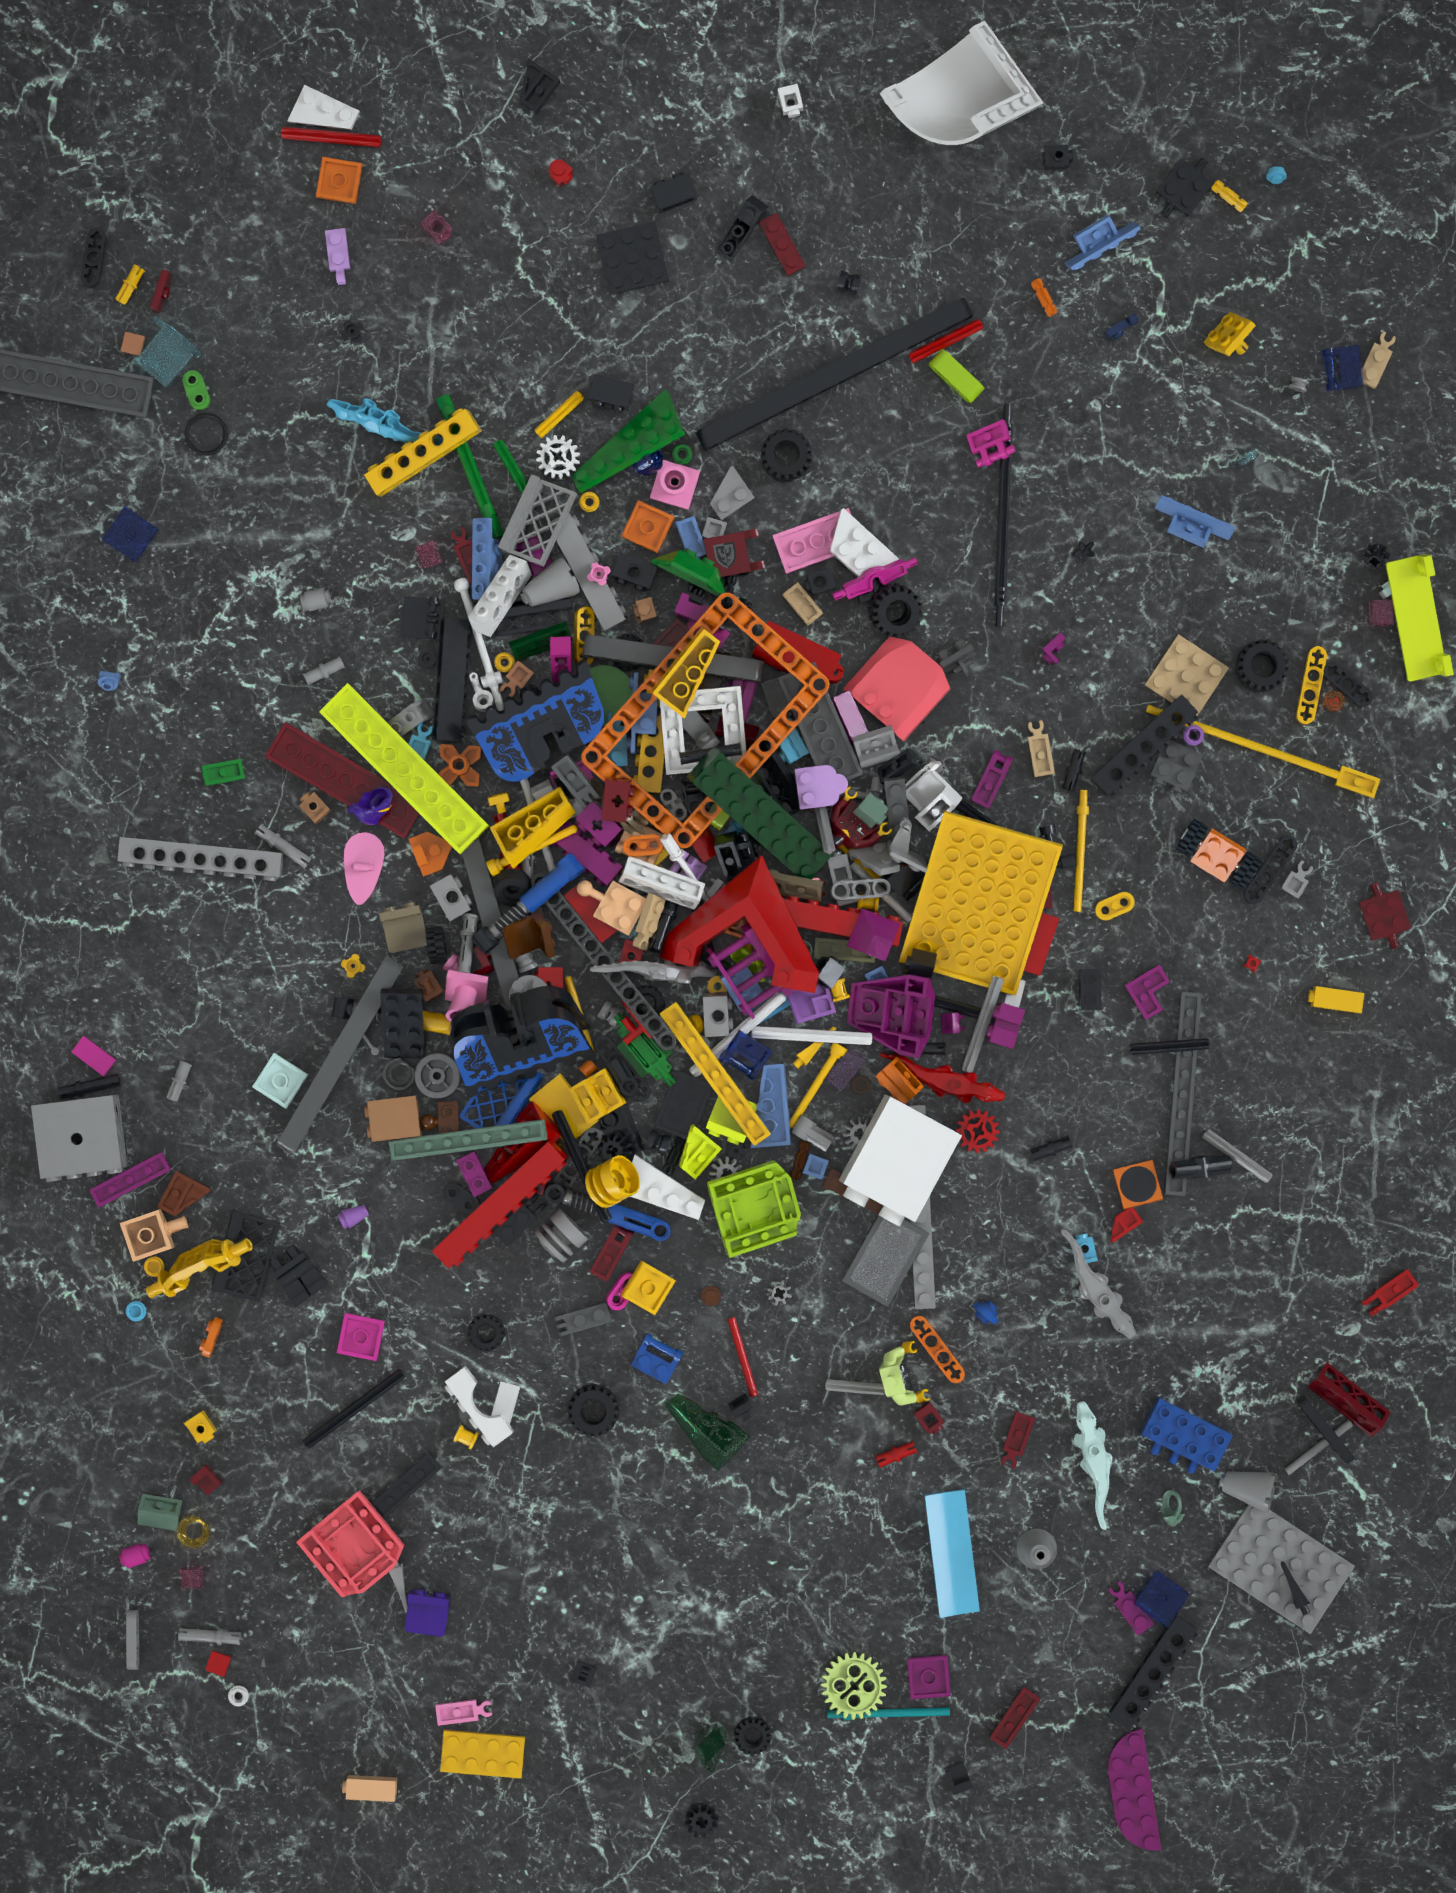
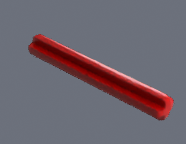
(945, 341)

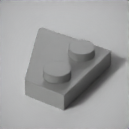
(731, 495)
(876, 858)

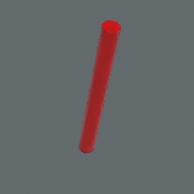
(742, 1357)

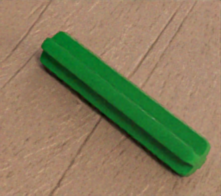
(510, 464)

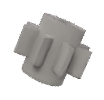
(781, 1287)

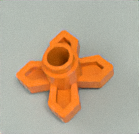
(468, 758)

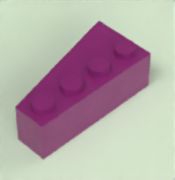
(590, 856)

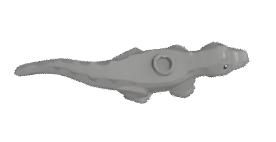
(657, 971)
(1095, 1288)

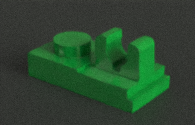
(223, 772)

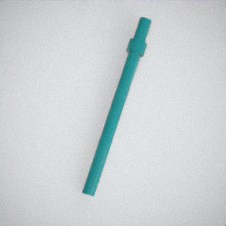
(905, 1712)

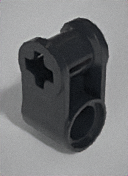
(691, 795)

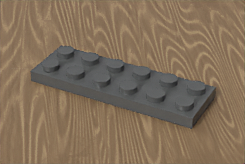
(823, 730)

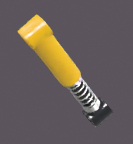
(433, 1021)

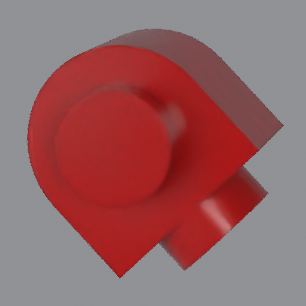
(560, 172)

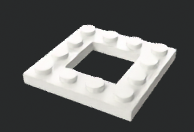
(715, 698)

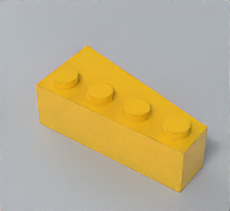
(686, 673)
(532, 825)

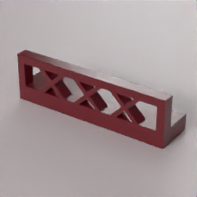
(1348, 1403)

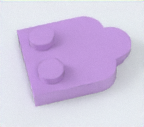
(819, 786)

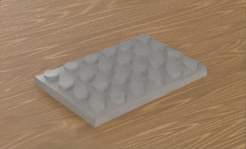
(1253, 1561)

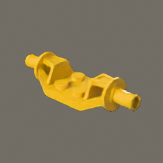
(198, 1260)

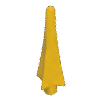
(807, 1054)

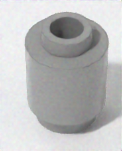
(315, 599)

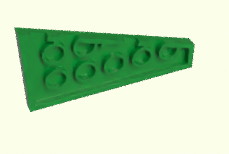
(643, 435)

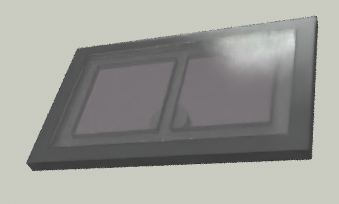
(885, 1259)

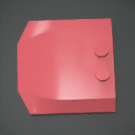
(899, 685)
(352, 1546)

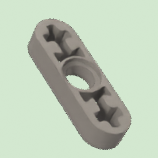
(132, 1639)

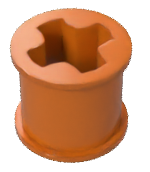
(588, 1068)

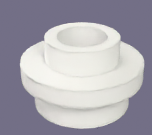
(238, 1702)

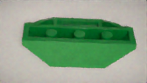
(693, 569)

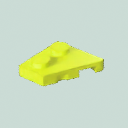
(698, 1152)

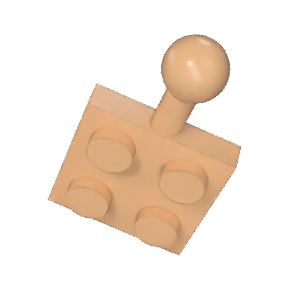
(617, 907)

